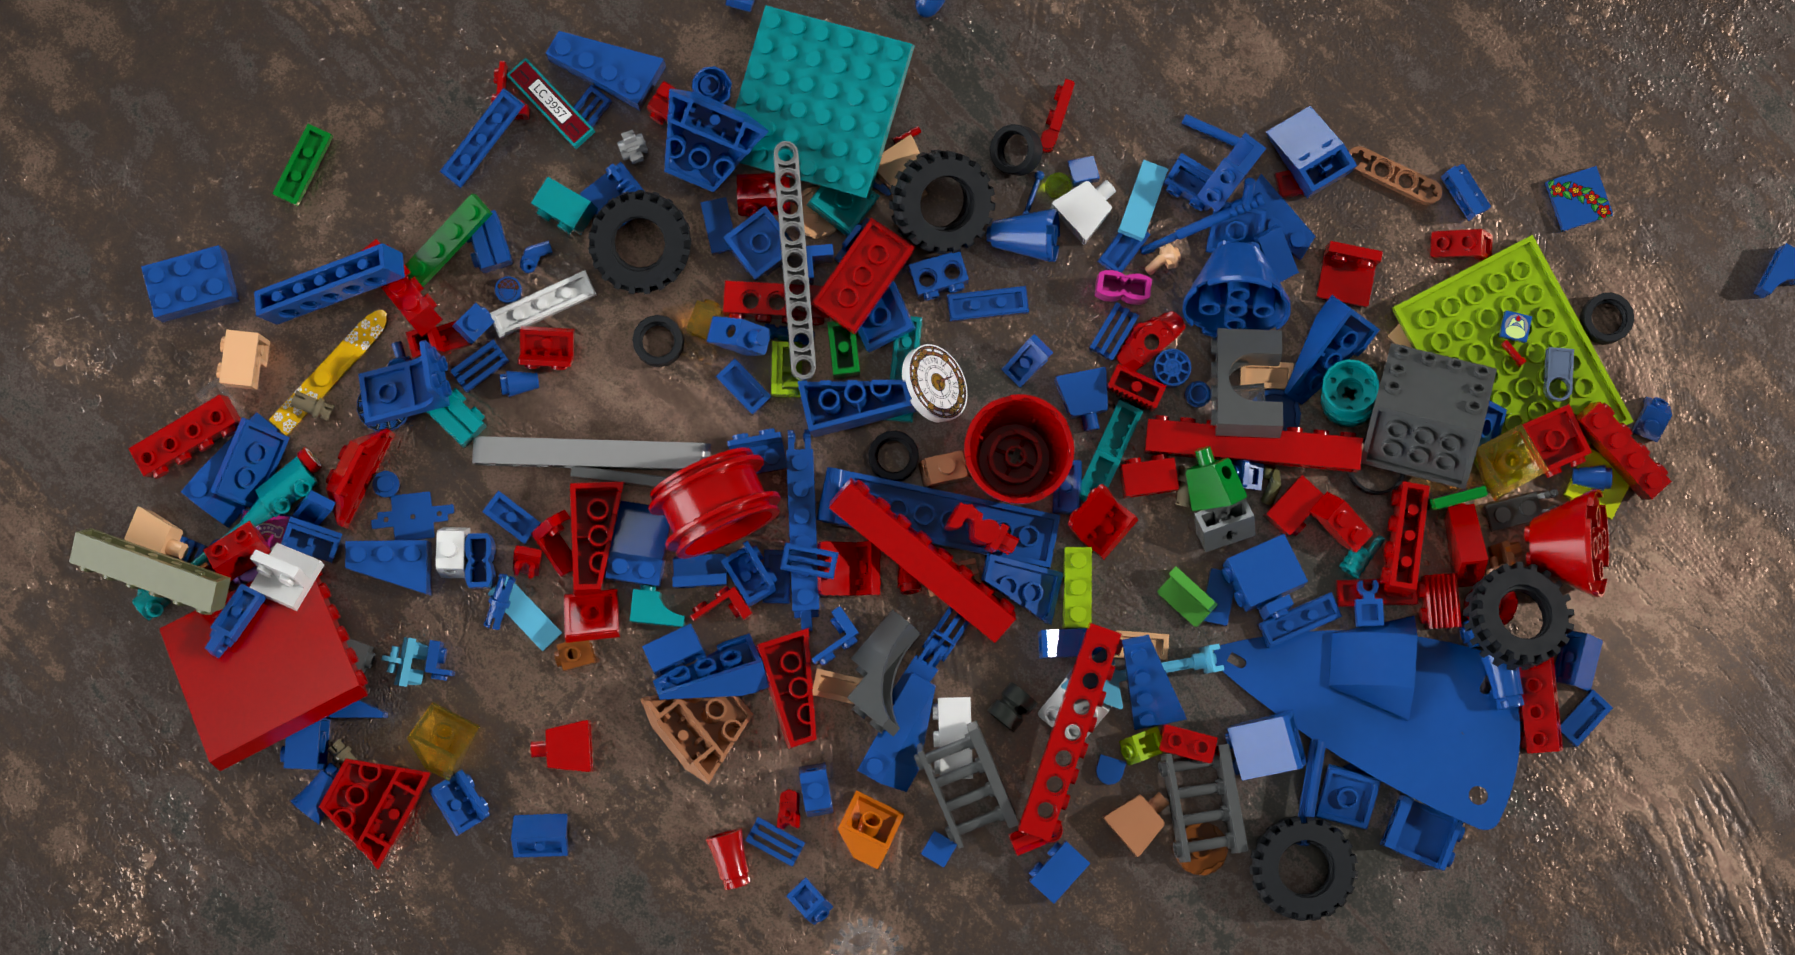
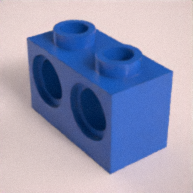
(936, 268)

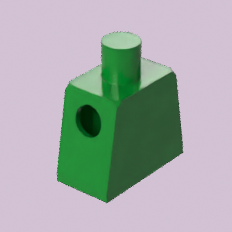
(1213, 482)

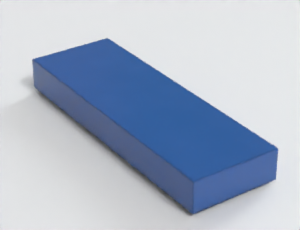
(987, 303)
(1300, 620)

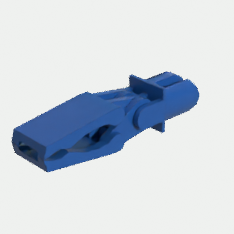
(919, 664)

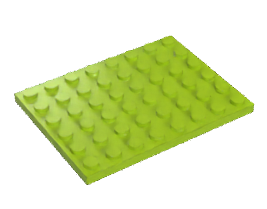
(1464, 322)

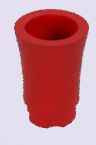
(730, 858)

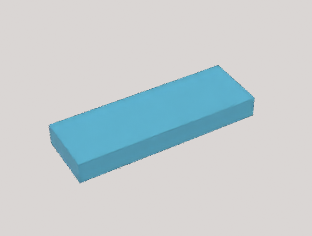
(1142, 200)
(530, 618)

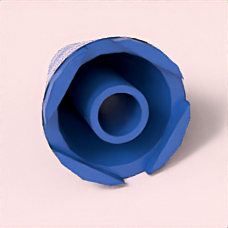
(1028, 234)

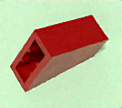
(1465, 544)

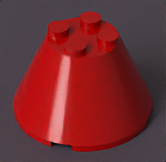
(1572, 543)

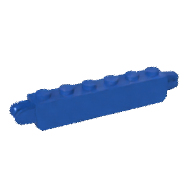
(802, 527)

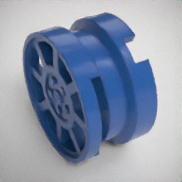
(1171, 368)

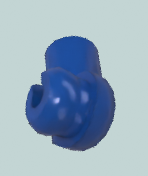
(532, 255)

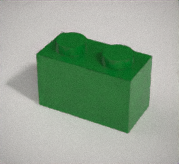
(843, 351)

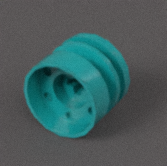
(1356, 381)

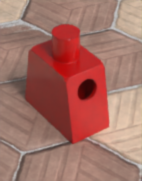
(567, 747)

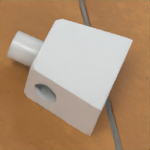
(1084, 208)
(451, 552)

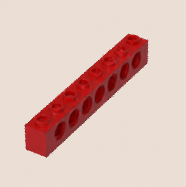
(1047, 826)

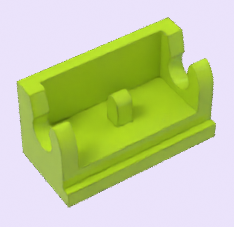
(783, 382)

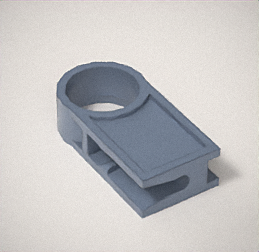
(1558, 366)

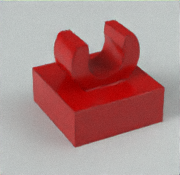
(527, 561)

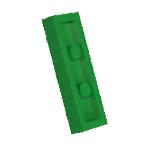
(302, 165)

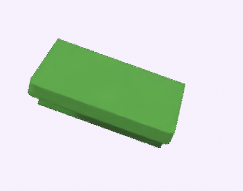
(1187, 597)

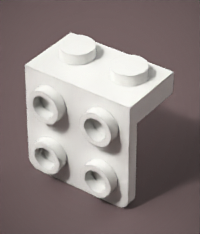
(1050, 709)

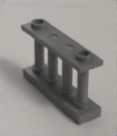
(982, 764)
(1228, 813)

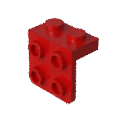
(1101, 521)
(855, 572)

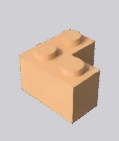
(242, 359)

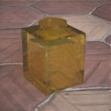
(701, 318)

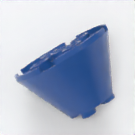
(1236, 292)

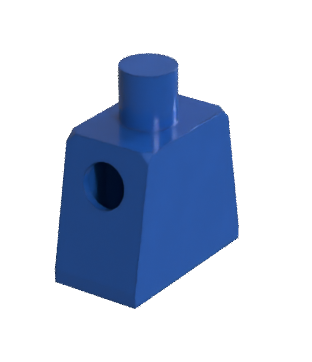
(748, 339)
(1084, 395)
(816, 790)

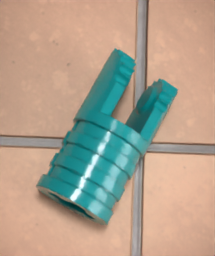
(1355, 563)

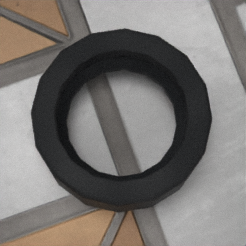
(998, 144)
(1624, 308)
(646, 324)
(899, 437)

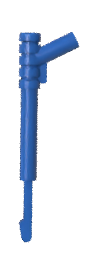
(1237, 207)

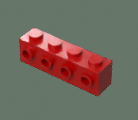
(409, 300)
(186, 436)
(1621, 451)
(1406, 538)
(1540, 709)

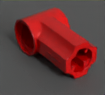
(1025, 842)

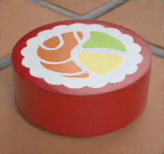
(309, 460)

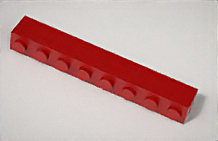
(1292, 449)
(922, 559)

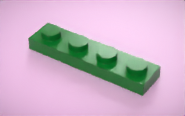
(448, 239)

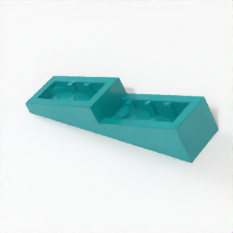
(1111, 447)

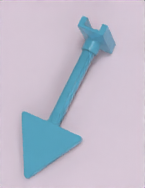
(1203, 660)

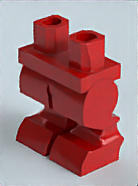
(981, 531)

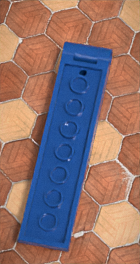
(931, 508)

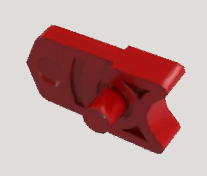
(789, 809)

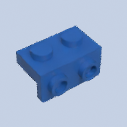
(749, 574)
(460, 802)

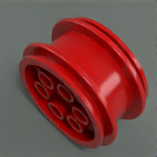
(714, 502)

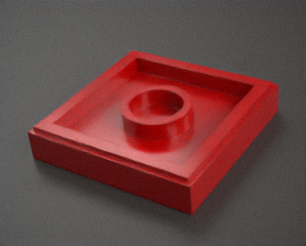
(591, 616)

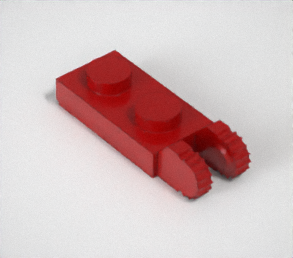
(1056, 117)

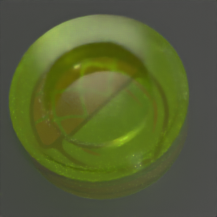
(1057, 185)

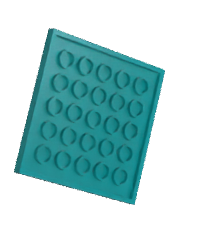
(826, 94)

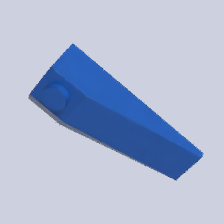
(1334, 337)
(199, 486)
(892, 757)

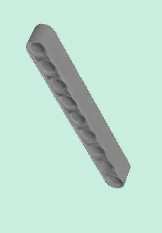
(798, 248)
(587, 453)

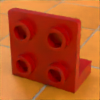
(1348, 273)

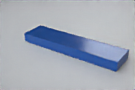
(482, 137)

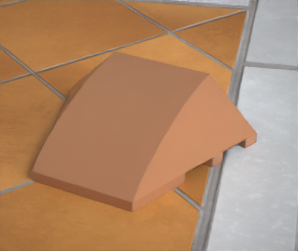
(698, 729)

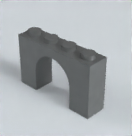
(1233, 413)

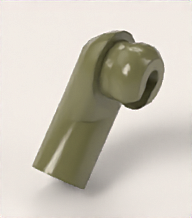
(1273, 486)

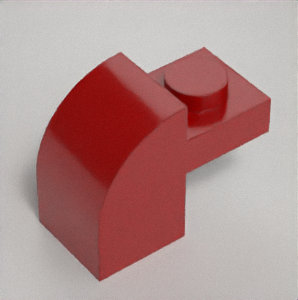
(442, 337)

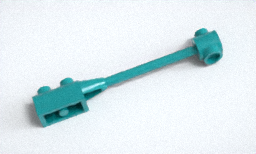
(274, 499)

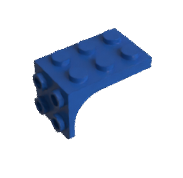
(405, 387)

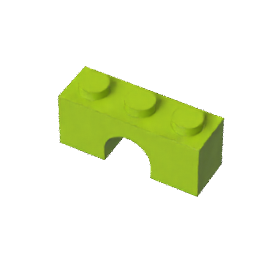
(1077, 587)

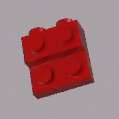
(1558, 439)

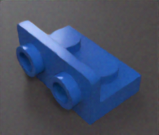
(1465, 191)

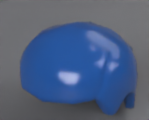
(712, 83)

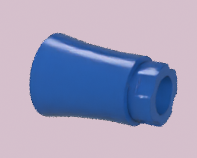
(1505, 684)
(312, 795)

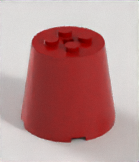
(1022, 426)

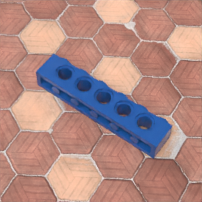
(329, 284)

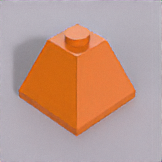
(869, 828)

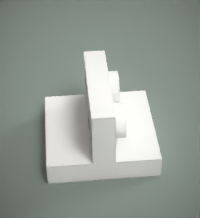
(285, 575)

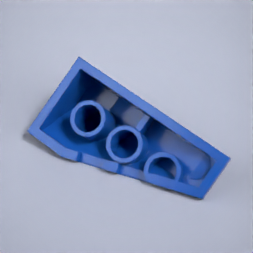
(729, 671)

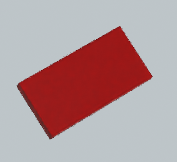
(863, 276)

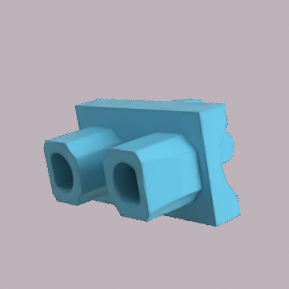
(409, 650)

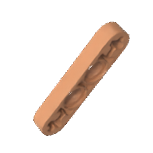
(1395, 171)

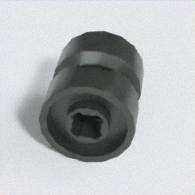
(1012, 707)

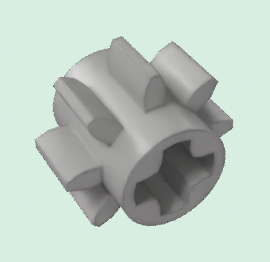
(632, 146)

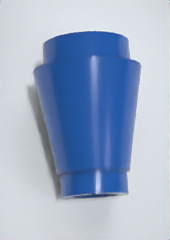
(518, 382)
(1593, 477)

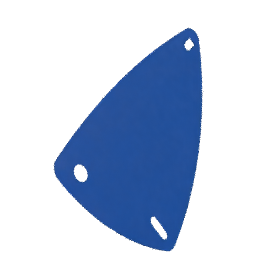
(1416, 756)

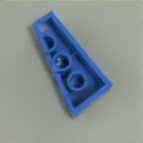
(610, 68)
(852, 403)

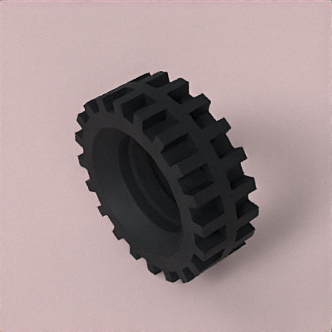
(650, 207)
(1488, 626)

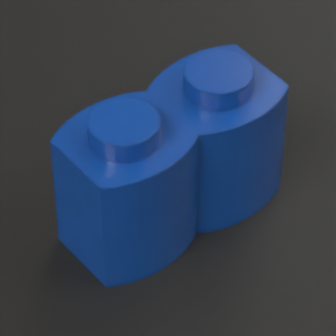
(480, 552)

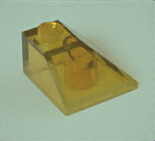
(1509, 462)
(442, 740)

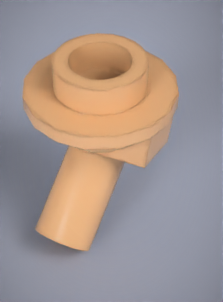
(1168, 255)

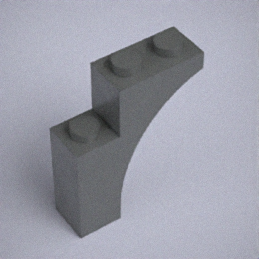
(878, 664)

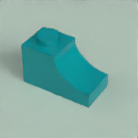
(649, 609)

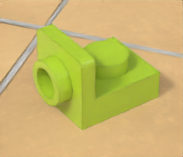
(1141, 746)

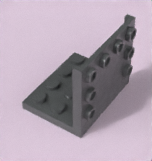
(1428, 416)

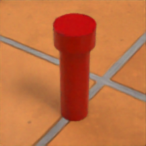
(914, 131)
(1513, 353)

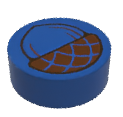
(508, 289)

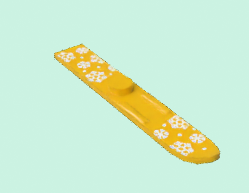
(332, 368)

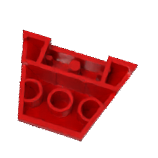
(373, 804)

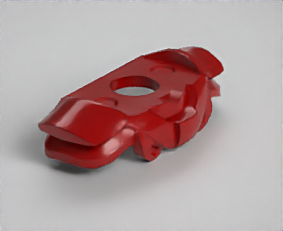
(1165, 327)

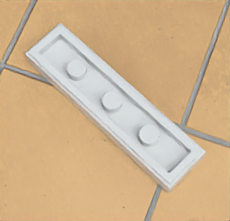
(543, 304)

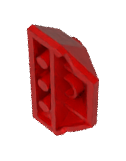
(355, 472)

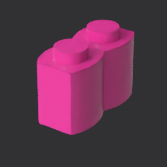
(1131, 289)

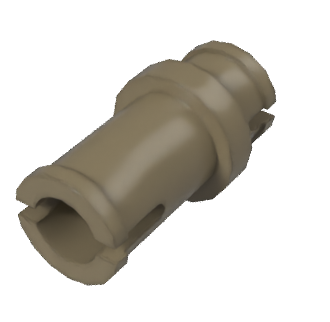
(316, 407)
(1183, 497)
(340, 752)

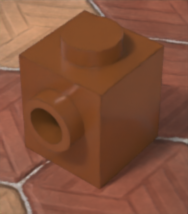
(575, 655)

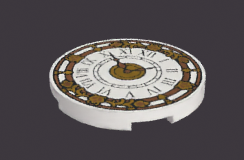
(935, 383)

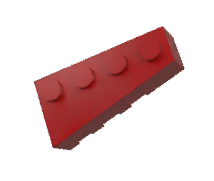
(592, 527)
(791, 685)

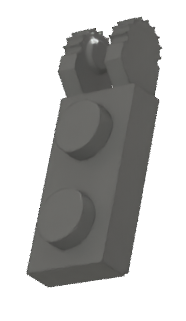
(1517, 510)

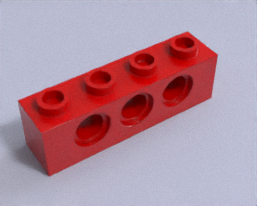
(737, 291)

